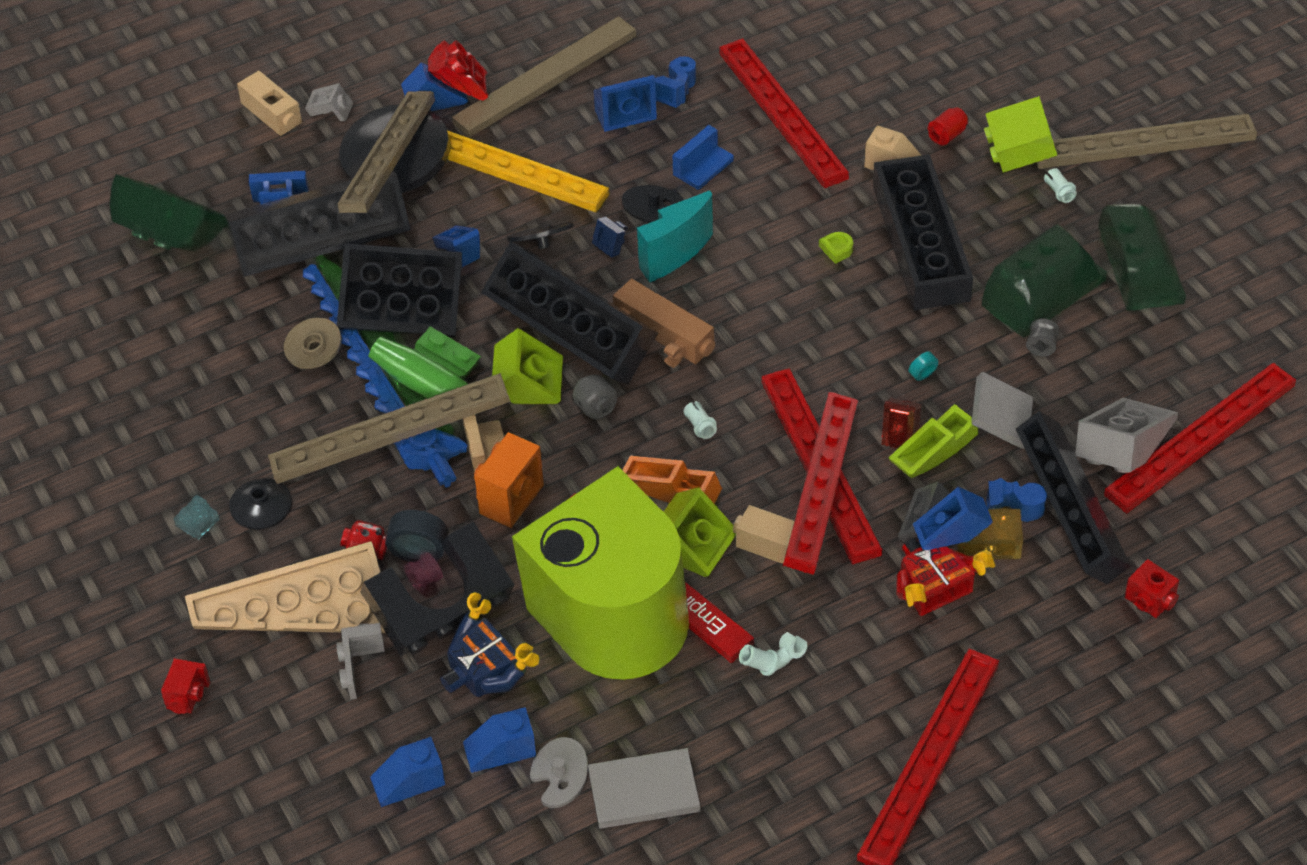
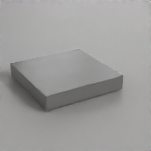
(1000, 408)

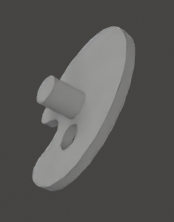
(560, 762)

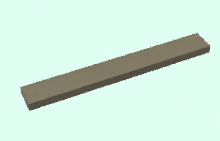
(543, 76)
(1151, 140)
(386, 152)
(388, 428)

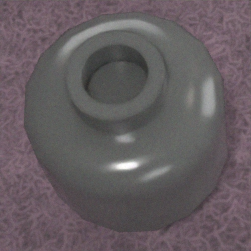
(593, 395)

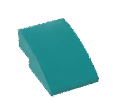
(675, 236)

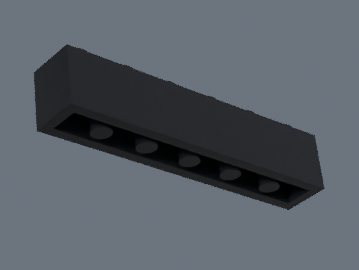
(1073, 498)

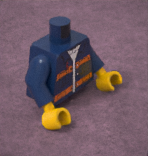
(483, 657)

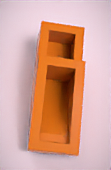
(666, 477)

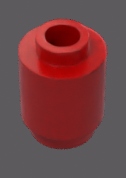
(947, 126)

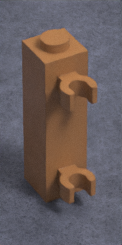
(676, 328)

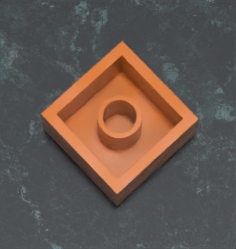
(509, 479)

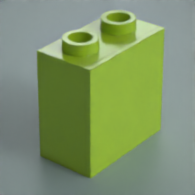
(1019, 135)

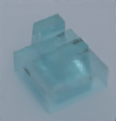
(196, 517)

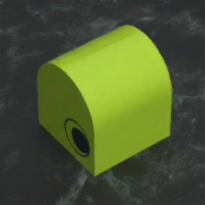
(607, 579)

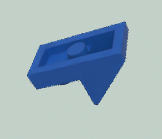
(460, 240)

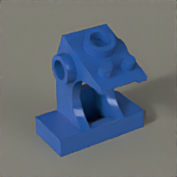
(261, 190)

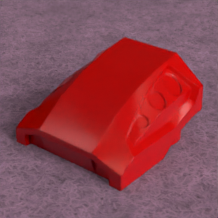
(458, 69)

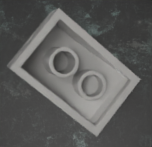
(1123, 434)

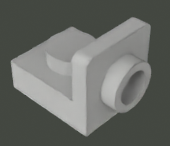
(330, 99)

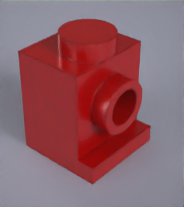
(184, 685)

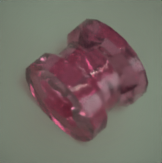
(423, 571)

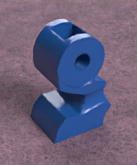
(674, 89)
(1028, 498)

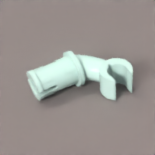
(770, 660)

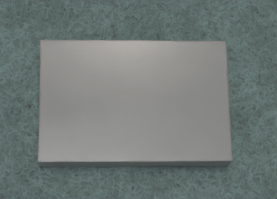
(643, 788)

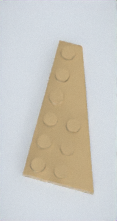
(297, 598)

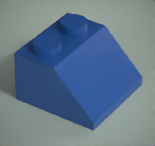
(626, 103)

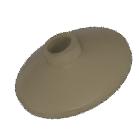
(312, 343)

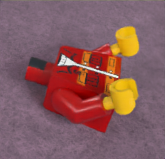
(937, 575)

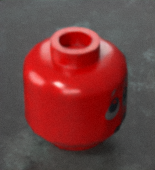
(364, 532)

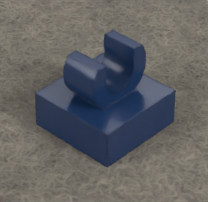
(609, 236)

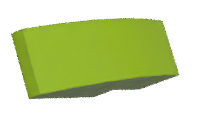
(935, 442)

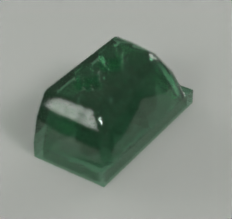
(163, 215)
(1140, 257)
(1041, 280)

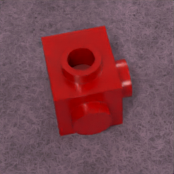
(1152, 589)

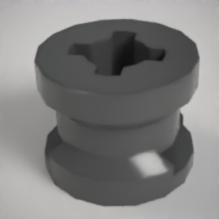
(1042, 337)

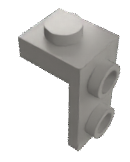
(355, 642)

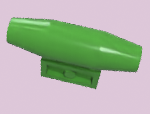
(431, 367)

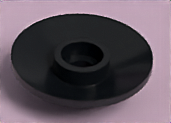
(260, 504)

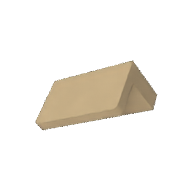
(481, 438)

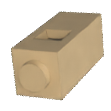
(269, 103)
(763, 533)

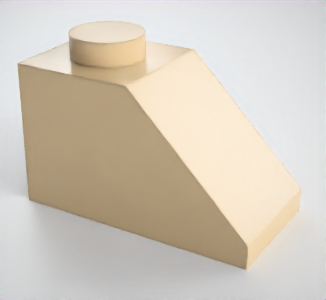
(887, 145)

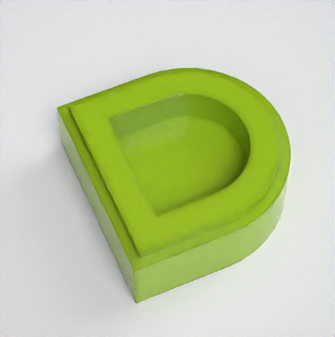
(837, 246)

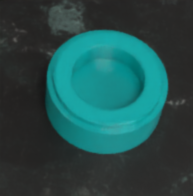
(923, 366)

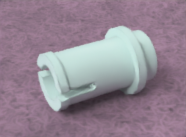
(1064, 190)
(703, 424)

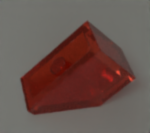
(900, 421)

